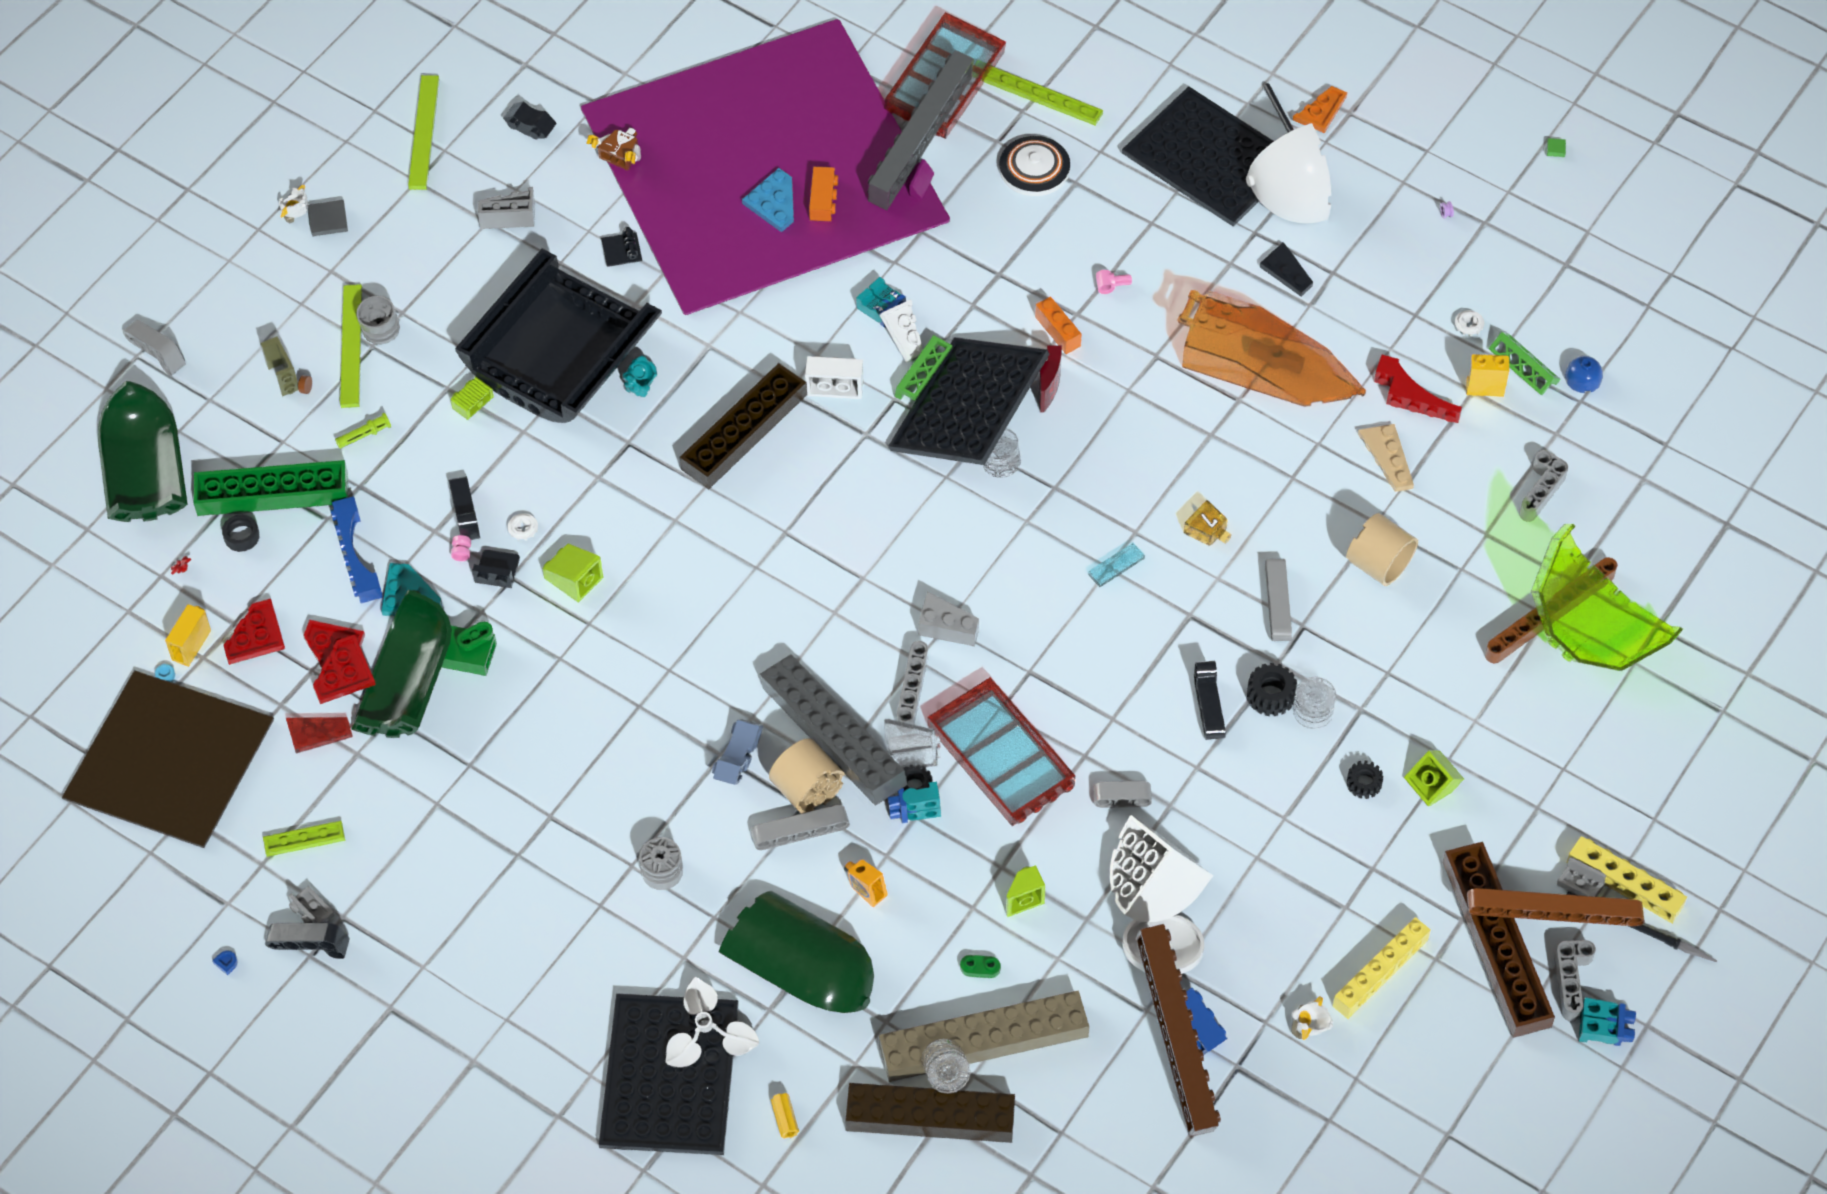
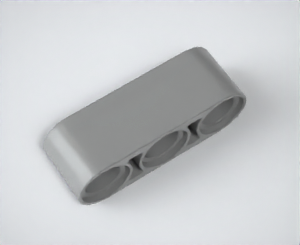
(1122, 794)

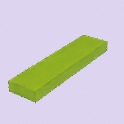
(304, 838)

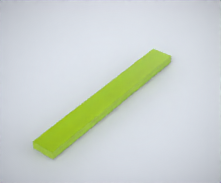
(1043, 96)
(423, 132)
(351, 347)

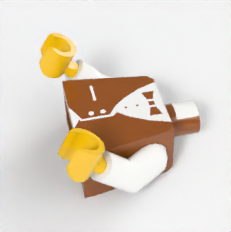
(617, 148)

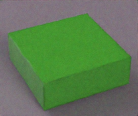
(1556, 147)

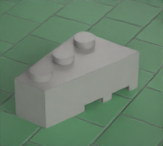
(508, 211)
(947, 622)

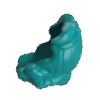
(639, 376)

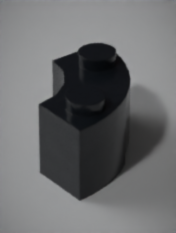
(529, 120)

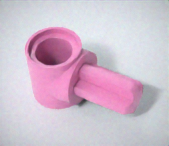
(1107, 281)

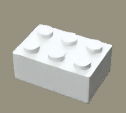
(834, 377)

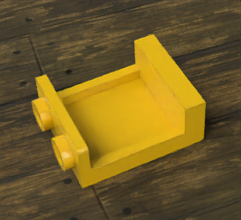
(1488, 375)

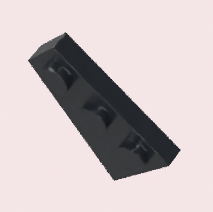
(1287, 270)

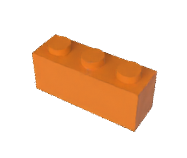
(823, 194)
(1058, 325)

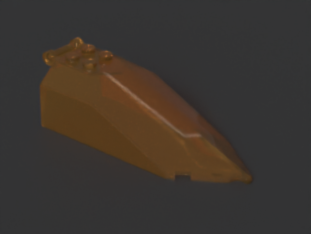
(1261, 352)

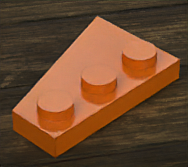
(1322, 110)

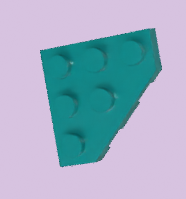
(399, 580)

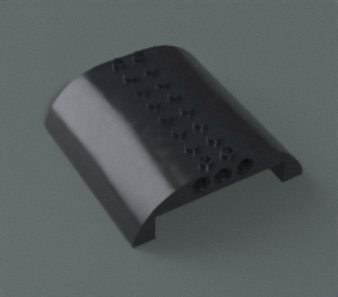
(552, 340)

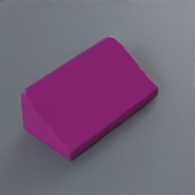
(921, 180)

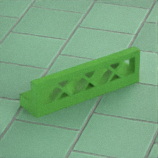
(1529, 358)
(920, 365)

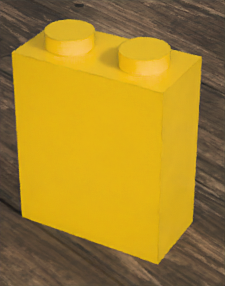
(188, 635)

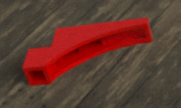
(1409, 395)

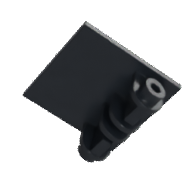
(622, 248)

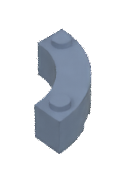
(736, 757)

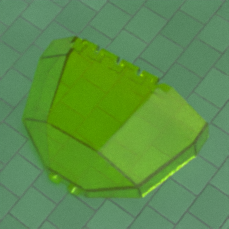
(1587, 617)

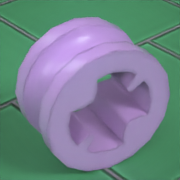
(1446, 209)

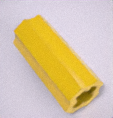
(785, 1115)

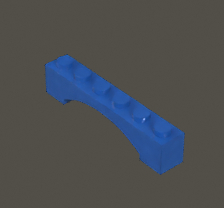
(366, 582)

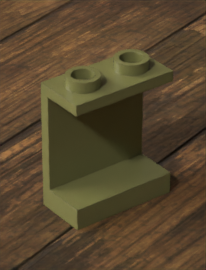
(275, 356)

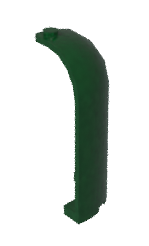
(140, 456)
(405, 669)
(801, 954)

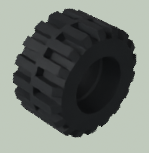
(1271, 676)

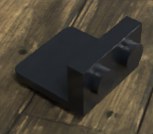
(496, 568)

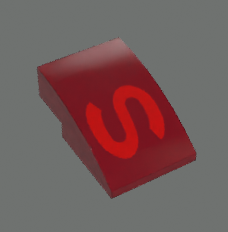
(1050, 376)

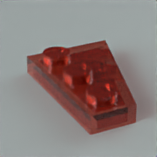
(317, 731)

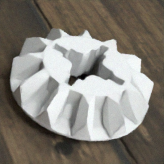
(1464, 318)
(528, 521)

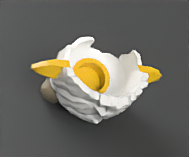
(294, 205)
(1311, 1019)

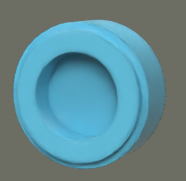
(165, 672)

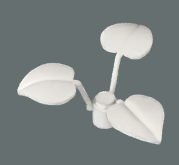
(699, 998)

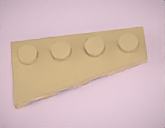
(1388, 453)

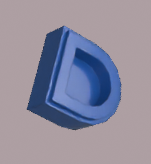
(226, 961)

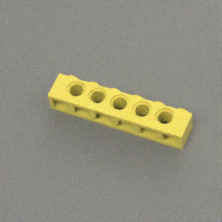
(1632, 889)
(1381, 968)

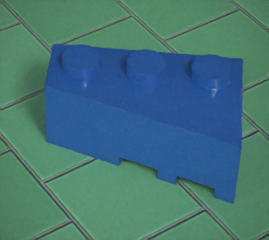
(1209, 1032)

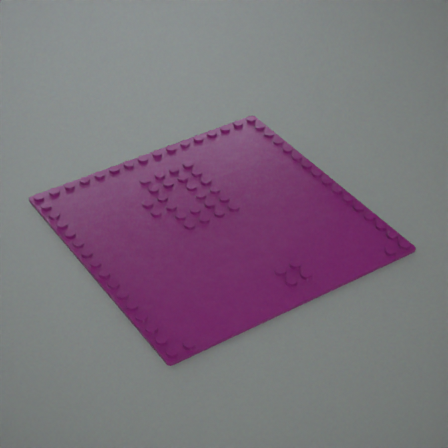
(729, 127)

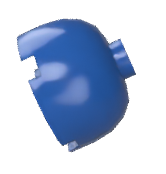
(1584, 374)

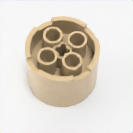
(1382, 549)
(806, 775)

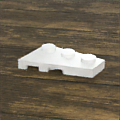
(903, 330)

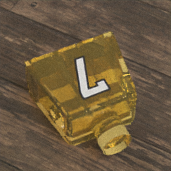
(1207, 525)

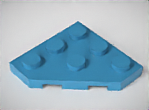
(773, 200)

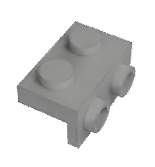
(1581, 879)
(310, 907)

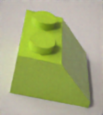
(1433, 777)
(1025, 891)

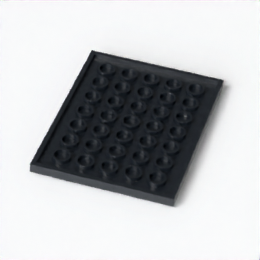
(1201, 154)
(969, 401)
(660, 1104)

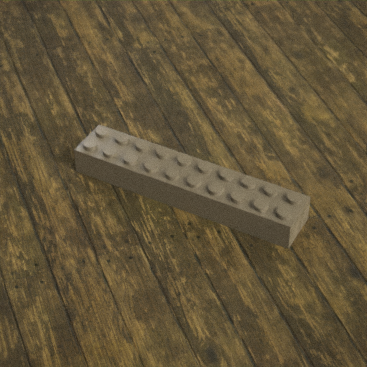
(989, 1033)

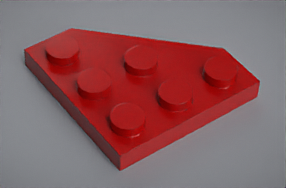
(255, 634)
(322, 637)
(343, 671)

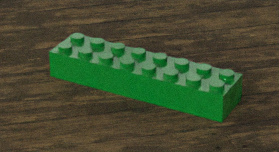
(270, 487)

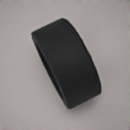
(244, 544)

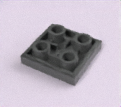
(328, 218)

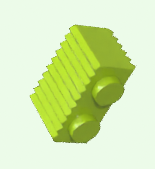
(471, 398)

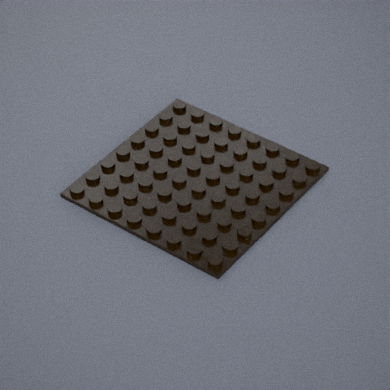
(168, 759)

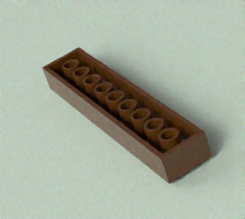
(1499, 944)
(1177, 1030)

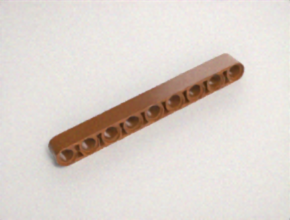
(1530, 625)
(1555, 907)

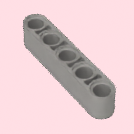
(1278, 600)
(913, 677)
(800, 827)

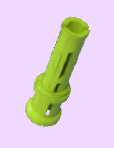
(371, 427)

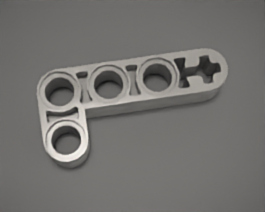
(156, 345)
(1550, 475)
(1572, 981)

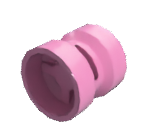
(461, 548)

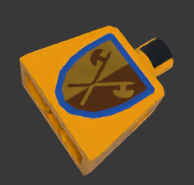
(866, 881)

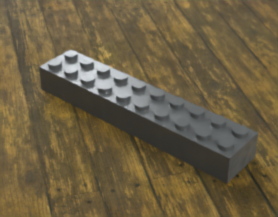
(920, 129)
(833, 729)

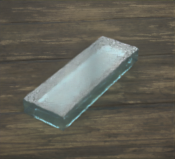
(1116, 565)

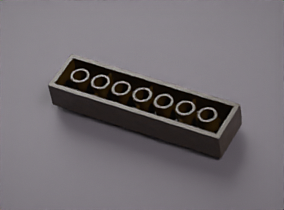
(743, 426)
(930, 1112)

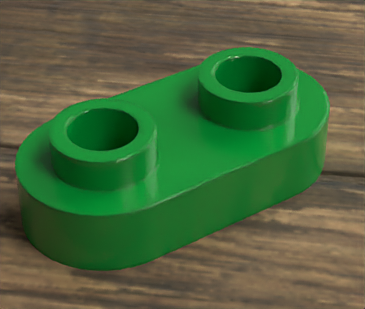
(474, 636)
(980, 966)

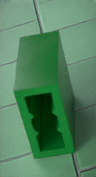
(474, 661)

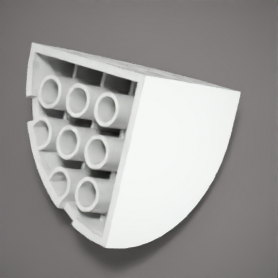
(1293, 177)
(1153, 875)

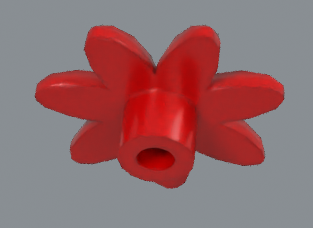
(181, 566)

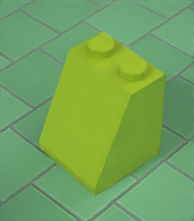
(574, 571)

